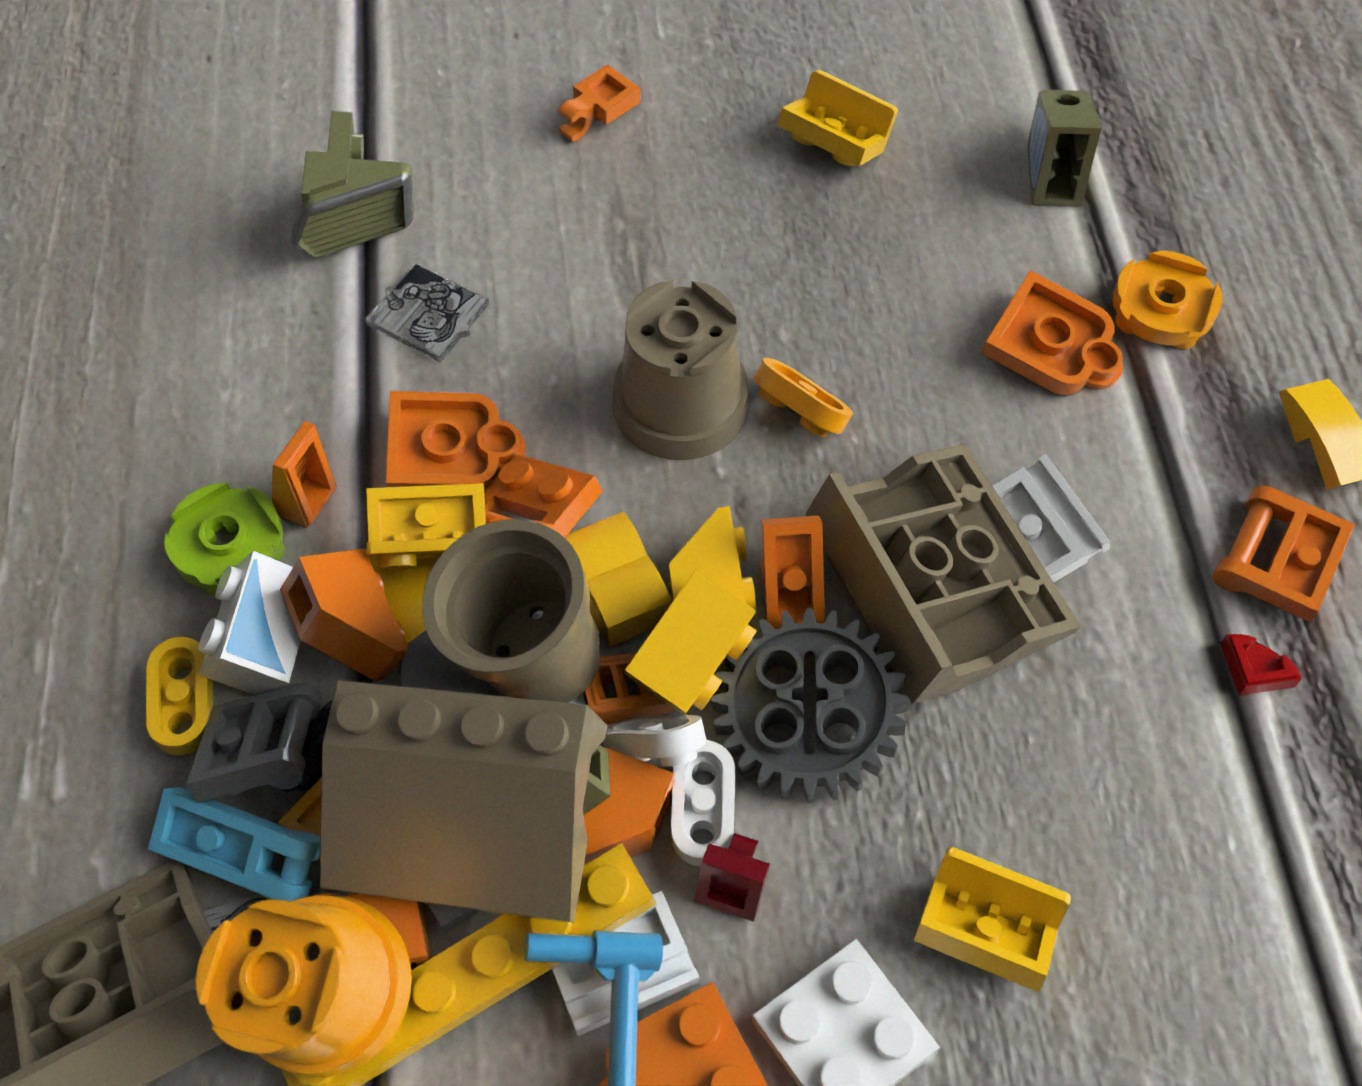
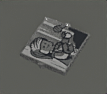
(427, 312)

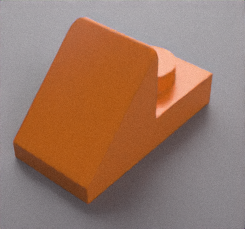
(792, 568)

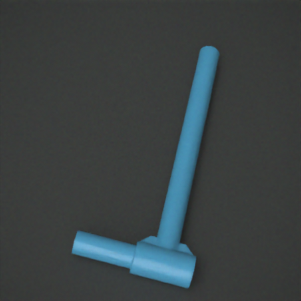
(616, 957)

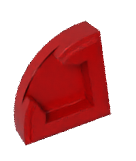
(1257, 666)

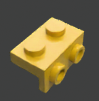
(839, 120)
(420, 521)
(992, 918)

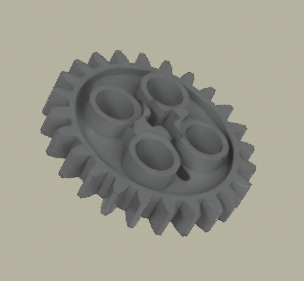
(864, 704)

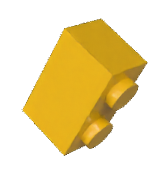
(691, 644)

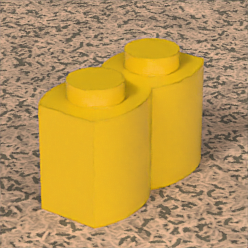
(621, 578)

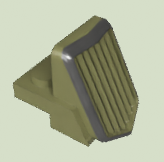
(349, 196)

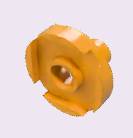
(1160, 322)

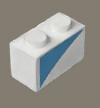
(254, 635)

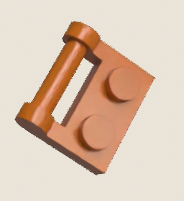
(541, 493)
(1303, 559)

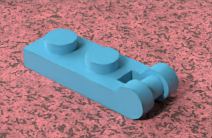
(234, 845)

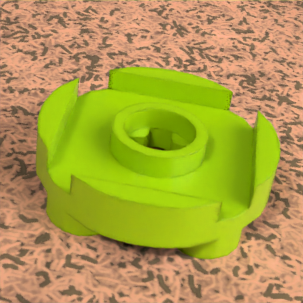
(212, 509)

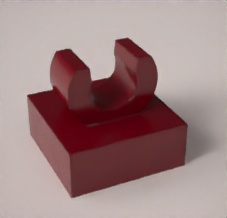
(732, 878)

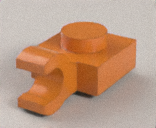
(600, 96)

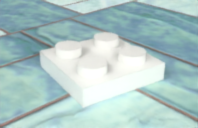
(845, 1026)

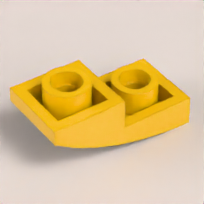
(1331, 424)

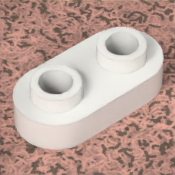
(658, 736)
(703, 805)

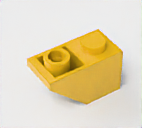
(715, 553)

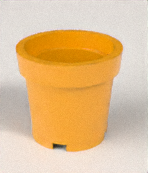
(347, 996)

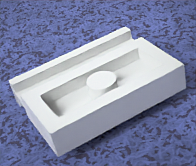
(1051, 518)
(590, 996)

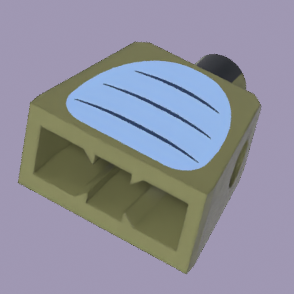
(1066, 128)

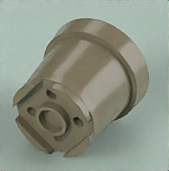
(686, 406)
(485, 600)

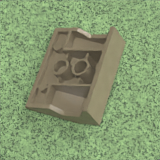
(939, 571)
(456, 798)
(108, 988)

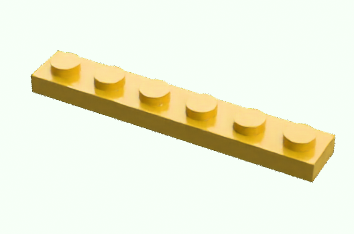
(493, 964)

